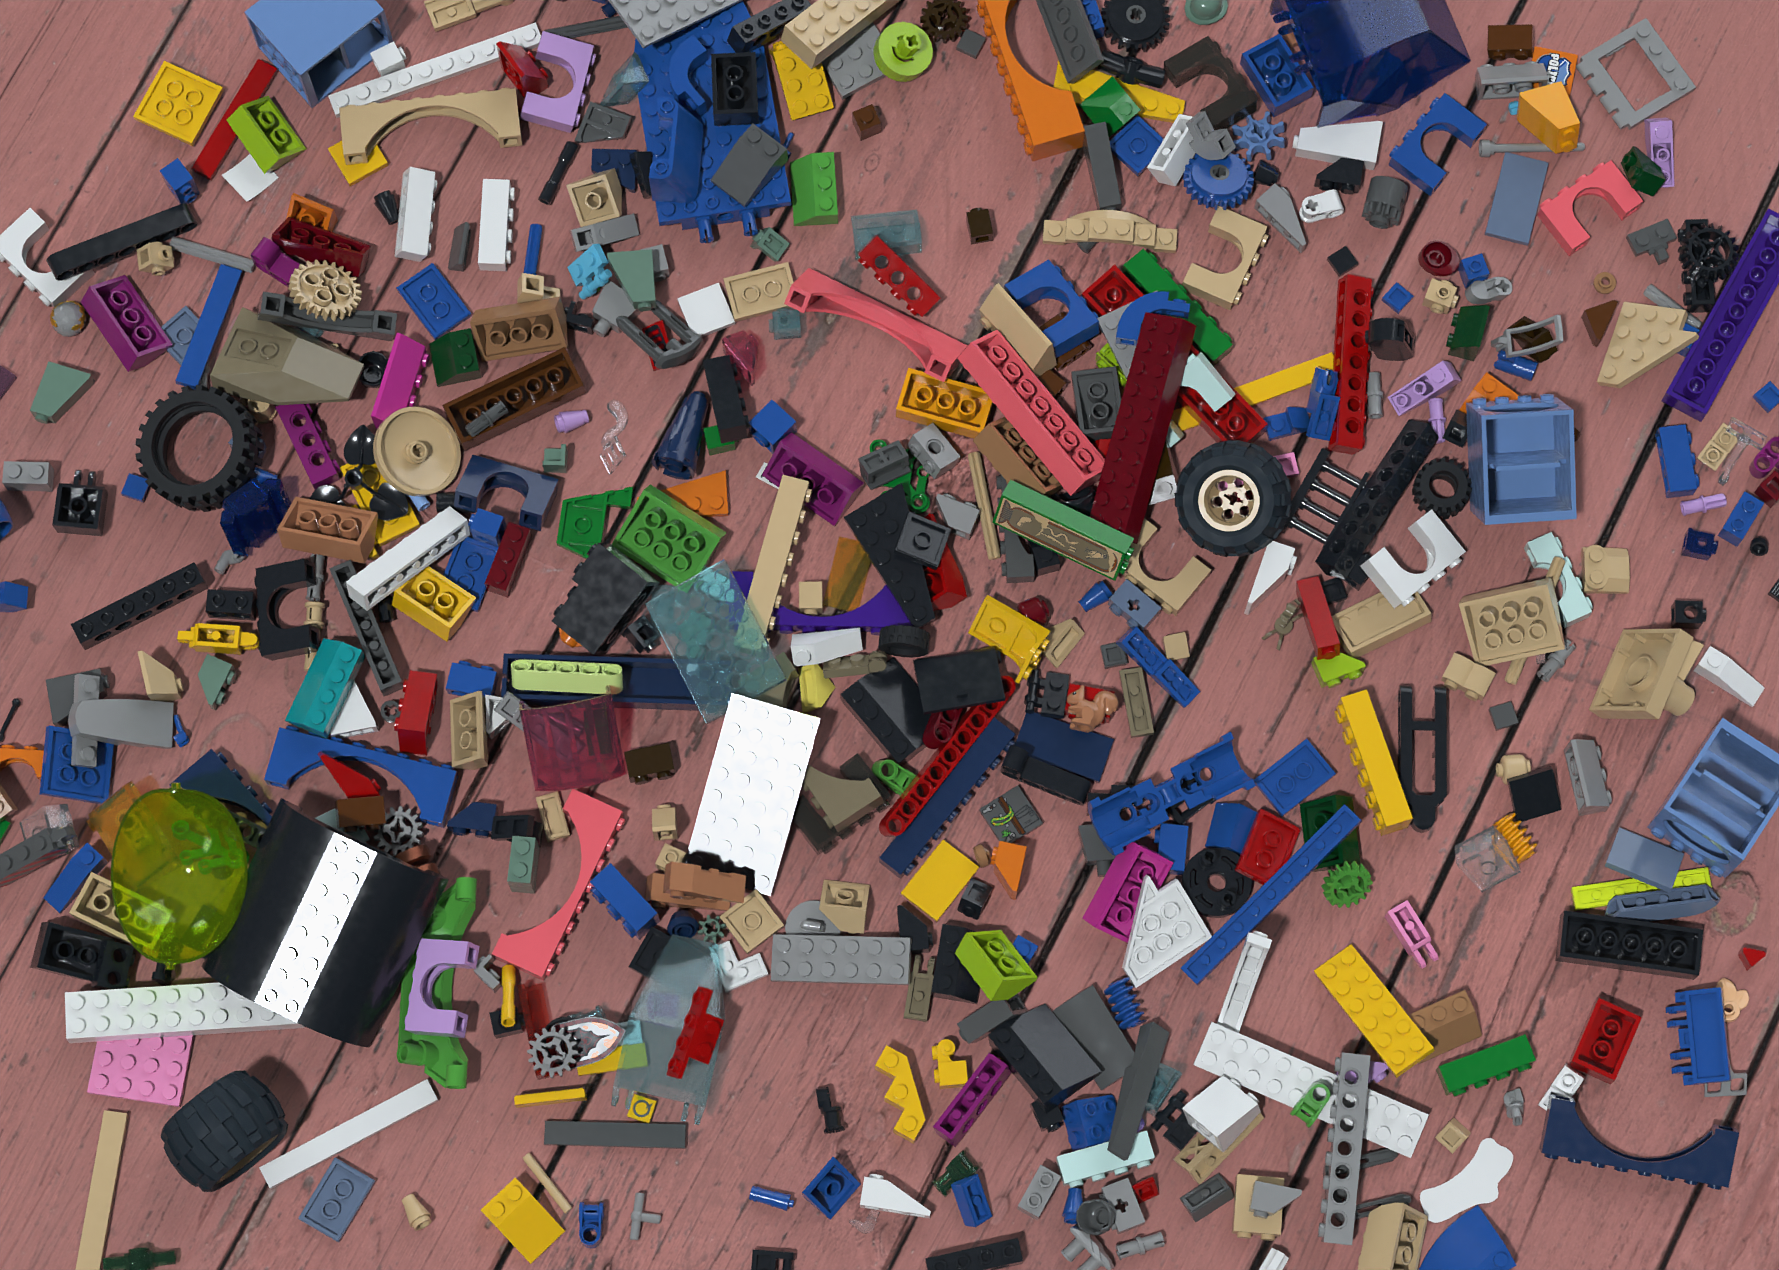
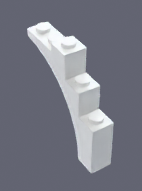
(1244, 980)

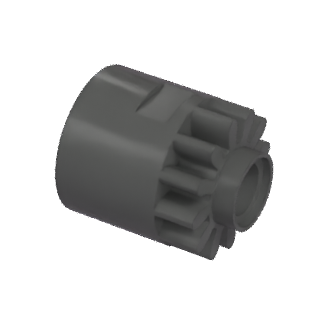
(1384, 201)

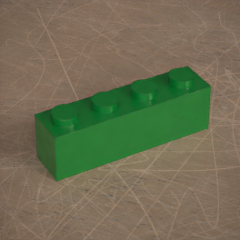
(1486, 1065)

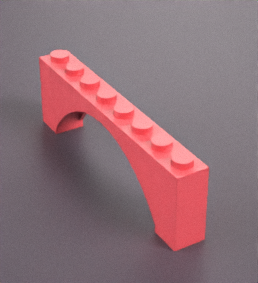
(822, 294)
(537, 948)

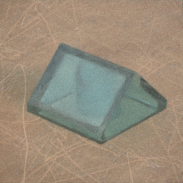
(625, 83)
(1163, 1084)

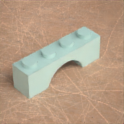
(1573, 604)

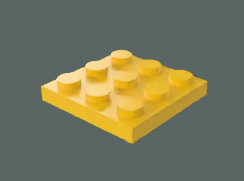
(178, 103)

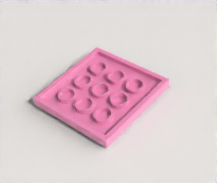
(142, 1069)

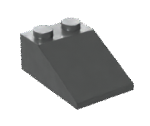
(750, 165)
(1096, 401)

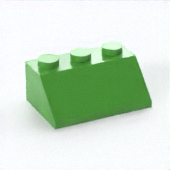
(814, 190)

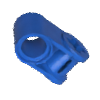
(591, 1219)

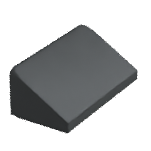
(460, 247)
(1207, 1197)

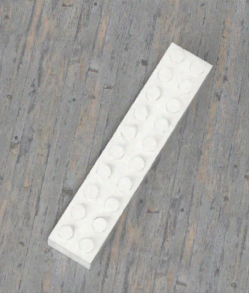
(165, 1013)

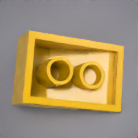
(522, 1220)

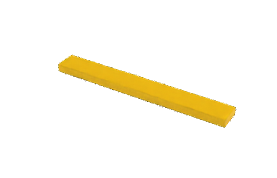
(1267, 387)

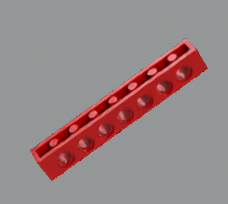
(1345, 330)

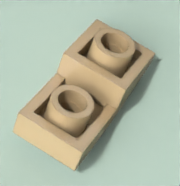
(1717, 448)

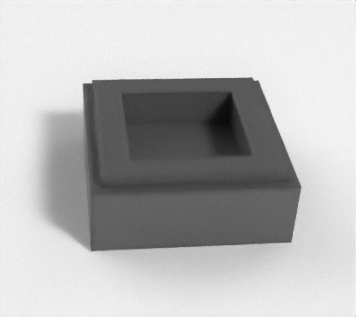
(971, 43)
(1113, 656)
(1503, 716)

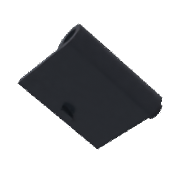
(959, 680)

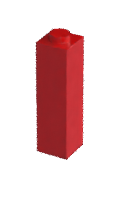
(1318, 618)

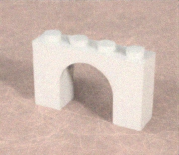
(14, 248)
(1400, 585)

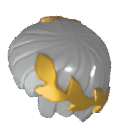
(68, 318)

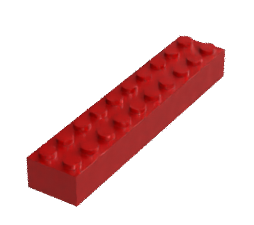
(1232, 421)

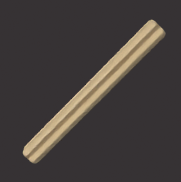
(984, 506)

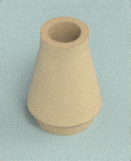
(416, 1213)

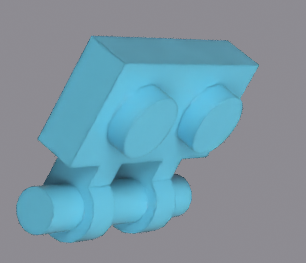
(587, 266)

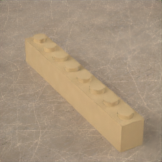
(776, 550)

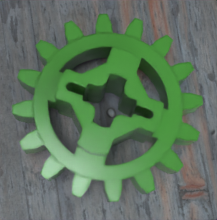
(1347, 884)

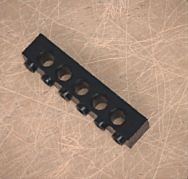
(139, 606)

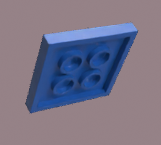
(74, 782)

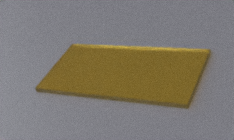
(847, 576)

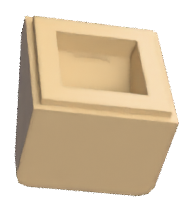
(1176, 646)
(1453, 1135)

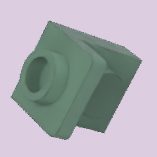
(769, 243)

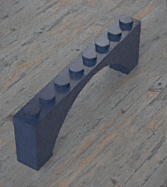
(217, 780)
(1705, 1161)

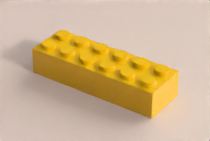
(1373, 763)

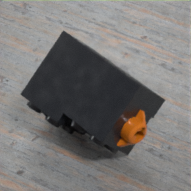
(604, 601)

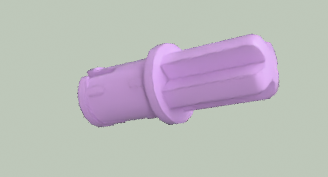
(1436, 418)
(1703, 504)

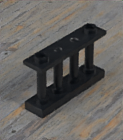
(1312, 483)

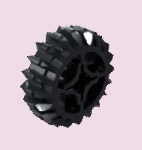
(1720, 266)

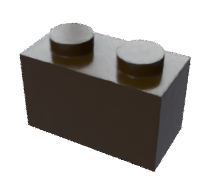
(649, 763)

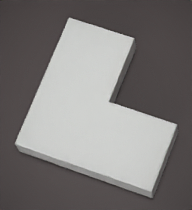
(740, 973)

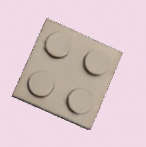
(751, 921)

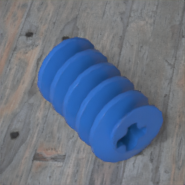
(1124, 1004)

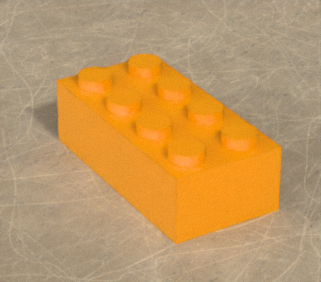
(947, 404)

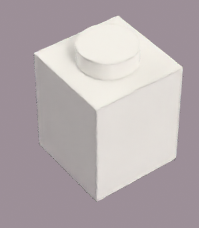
(388, 59)

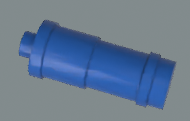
(771, 1198)

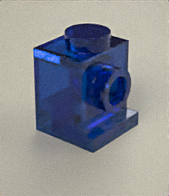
(1692, 548)

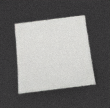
(249, 178)

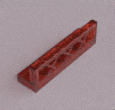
(536, 1018)

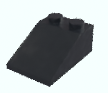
(67, 951)

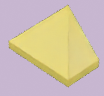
(813, 687)

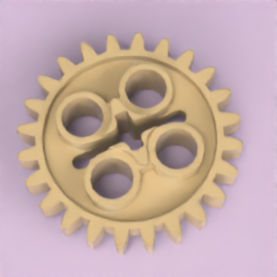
(325, 290)

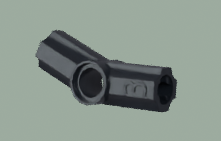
(1132, 70)

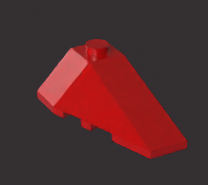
(946, 582)

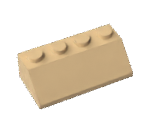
(1029, 342)

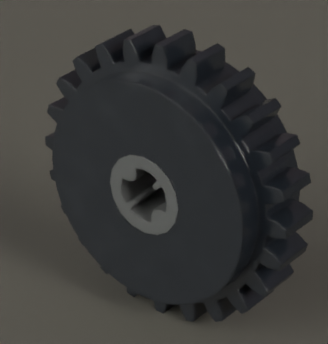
(1135, 33)

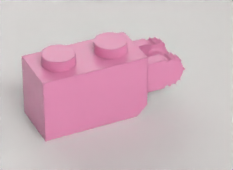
(1411, 932)

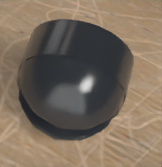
(1759, 546)

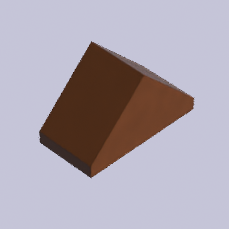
(1597, 319)

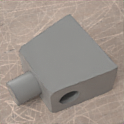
(611, 305)

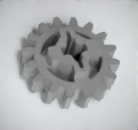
(408, 832)
(557, 1042)

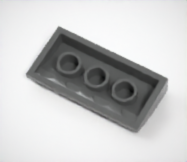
(1097, 1034)

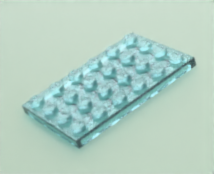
(715, 640)

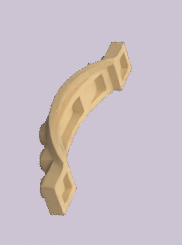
(1110, 227)

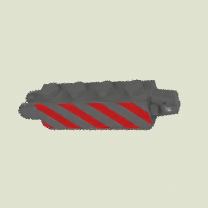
(33, 853)

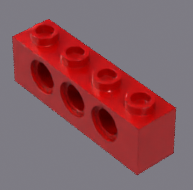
(877, 247)

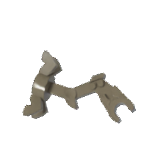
(1283, 624)

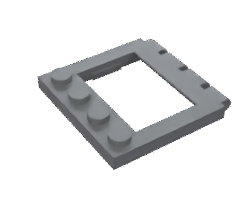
(1656, 52)

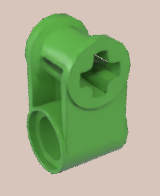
(897, 777)
(1310, 1104)

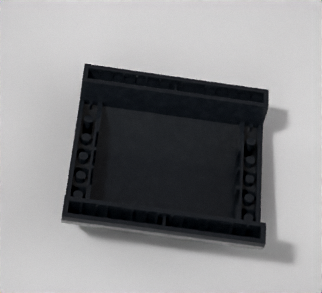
(325, 927)

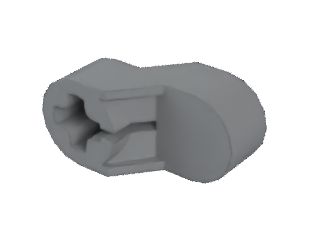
(1488, 290)

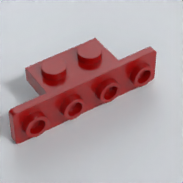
(698, 1035)

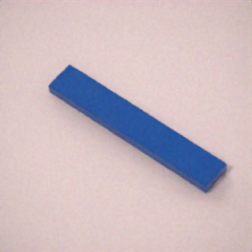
(209, 326)

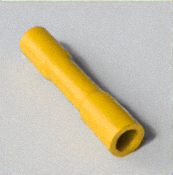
(508, 985)

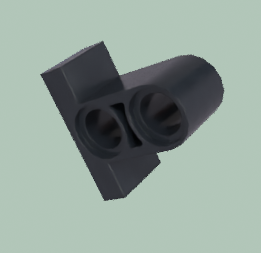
(516, 825)

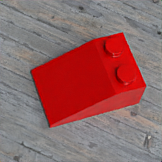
(521, 69)

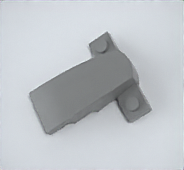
(114, 722)

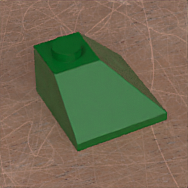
(1110, 105)

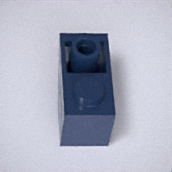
(474, 819)

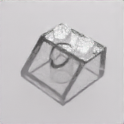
(49, 817)
(1486, 859)

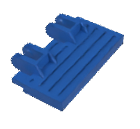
(1704, 1036)

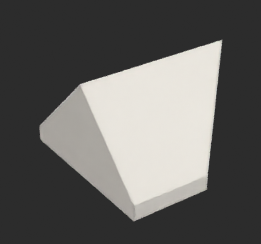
(494, 721)

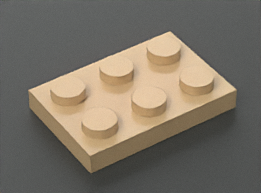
(758, 291)

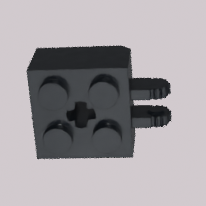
(74, 496)

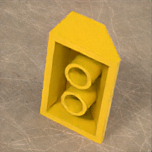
(434, 602)

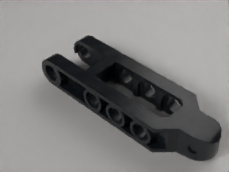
(1422, 806)

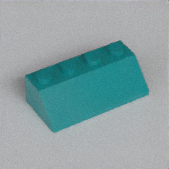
(325, 687)

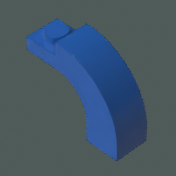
(684, 61)
(1155, 303)

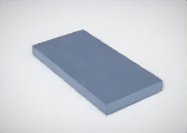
(1516, 198)

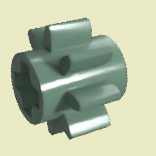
(709, 923)

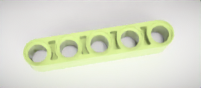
(566, 676)

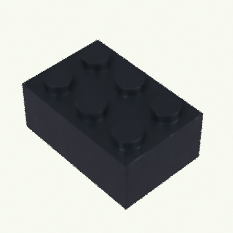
(734, 88)

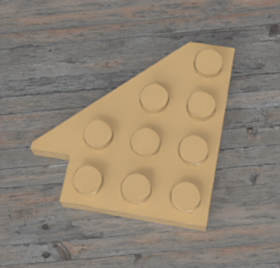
(1643, 340)

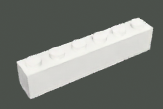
(408, 558)

